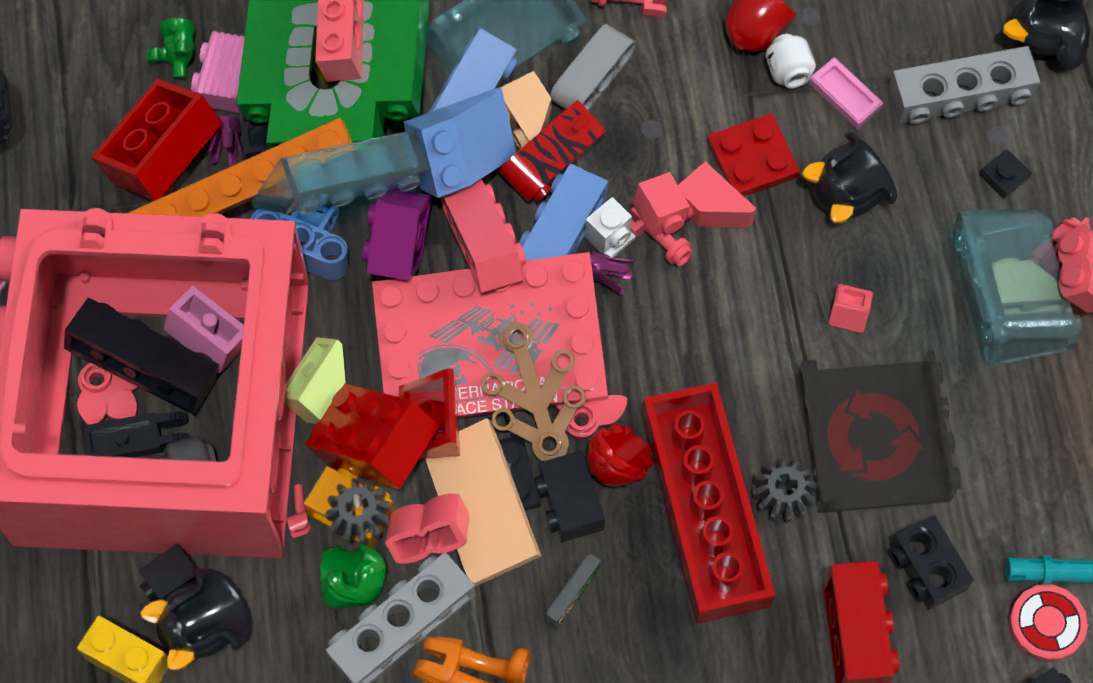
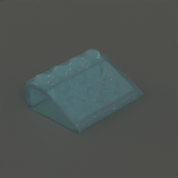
(343, 174)

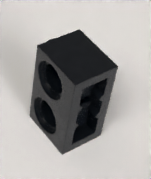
(939, 559)

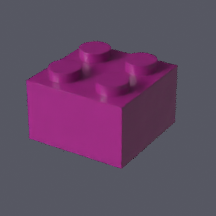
(397, 234)

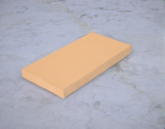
(498, 526)

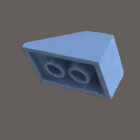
(463, 141)

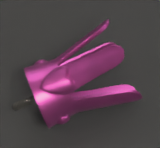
(227, 135)
(603, 264)

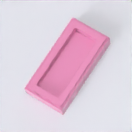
(845, 93)

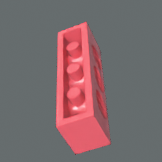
(340, 39)

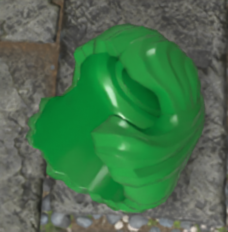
(351, 576)

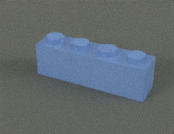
(477, 69)
(563, 219)

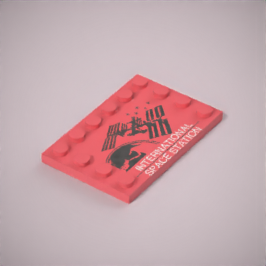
(450, 324)

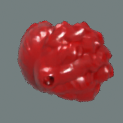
(618, 456)

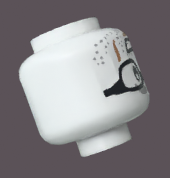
(790, 61)

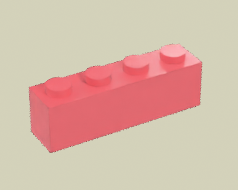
(484, 236)

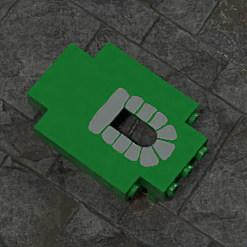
(279, 67)

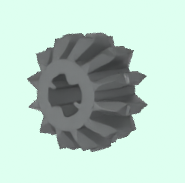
(794, 482)
(344, 508)

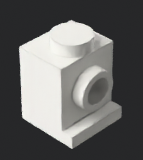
(609, 228)

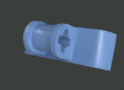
(320, 241)

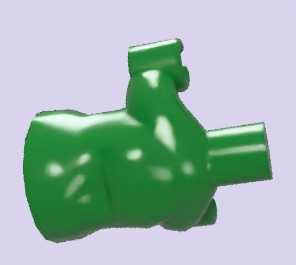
(177, 46)

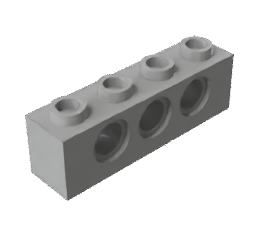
(1010, 66)
(437, 573)

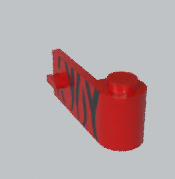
(551, 152)

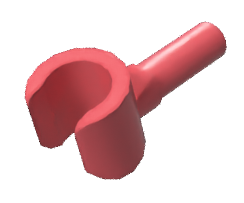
(299, 523)

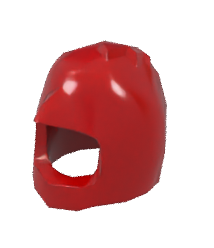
(756, 23)

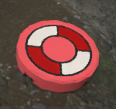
(1048, 622)

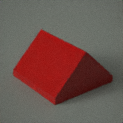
(438, 399)

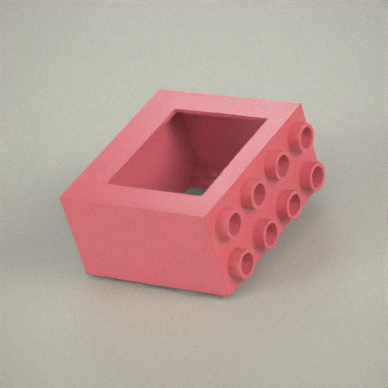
(141, 270)

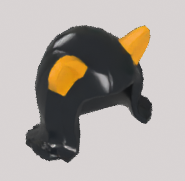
(1051, 29)
(850, 180)
(200, 618)

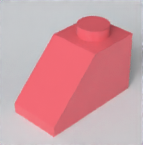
(715, 201)

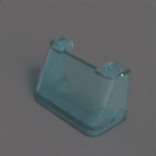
(520, 23)
(1016, 283)

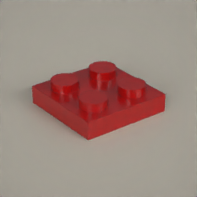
(753, 155)

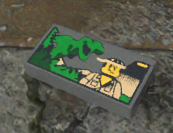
(572, 591)

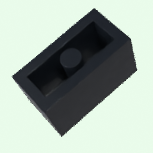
(571, 497)

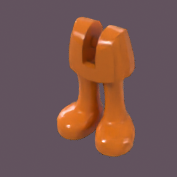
(456, 656)

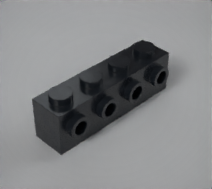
(140, 355)

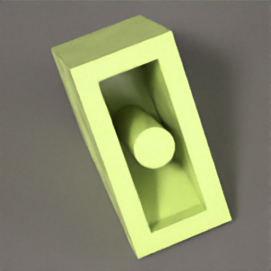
(316, 380)

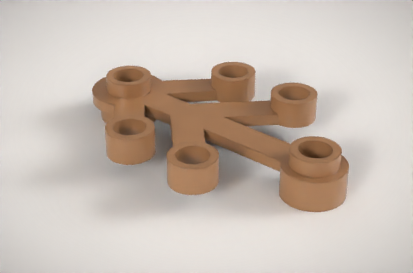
(536, 398)

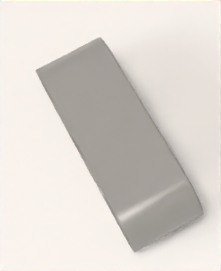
(593, 68)

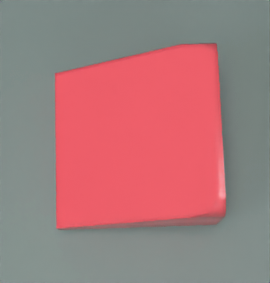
(850, 308)

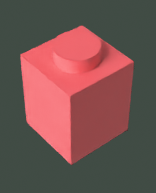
(661, 204)

